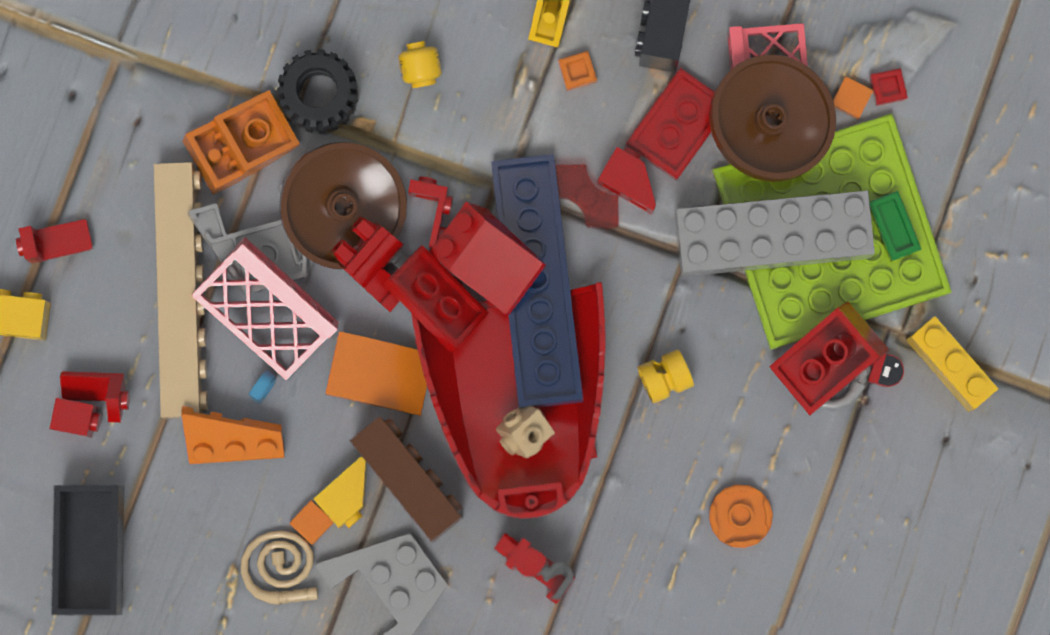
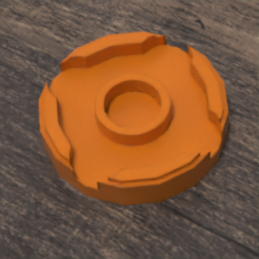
(740, 516)

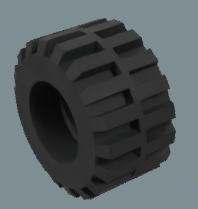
(318, 65)

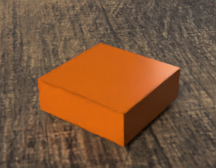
(577, 71)
(852, 98)
(311, 522)

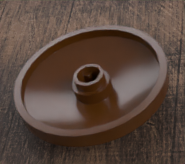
(772, 118)
(331, 191)

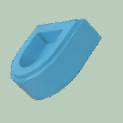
(262, 387)

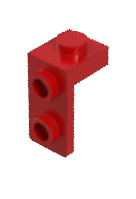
(428, 189)
(54, 241)
(97, 387)

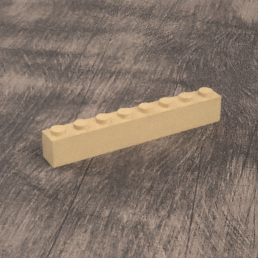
(176, 281)

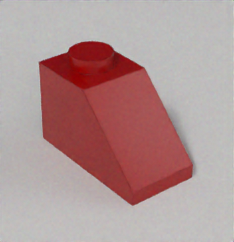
(628, 179)

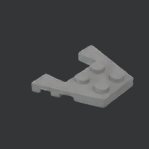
(268, 238)
(398, 575)

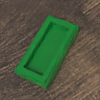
(894, 226)

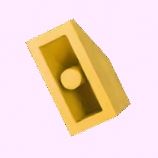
(549, 21)
(345, 495)

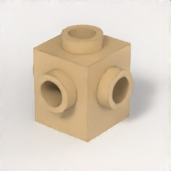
(524, 431)

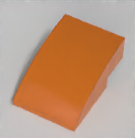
(240, 142)
(377, 374)

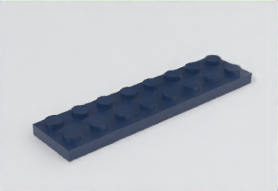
(543, 319)

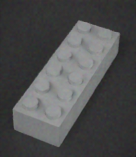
(774, 233)

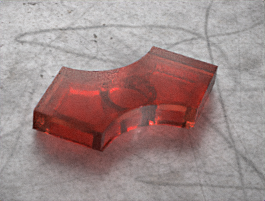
(597, 206)

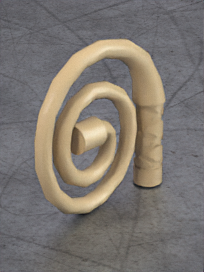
(278, 561)

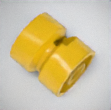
(665, 376)

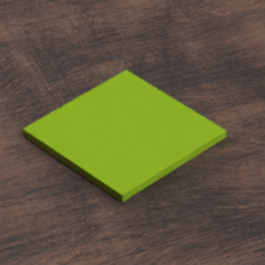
(801, 296)

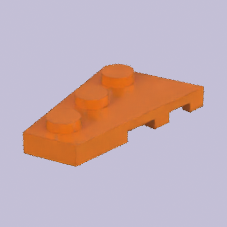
(228, 440)

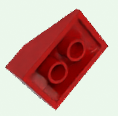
(487, 257)
(829, 358)

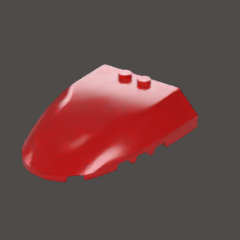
(478, 388)

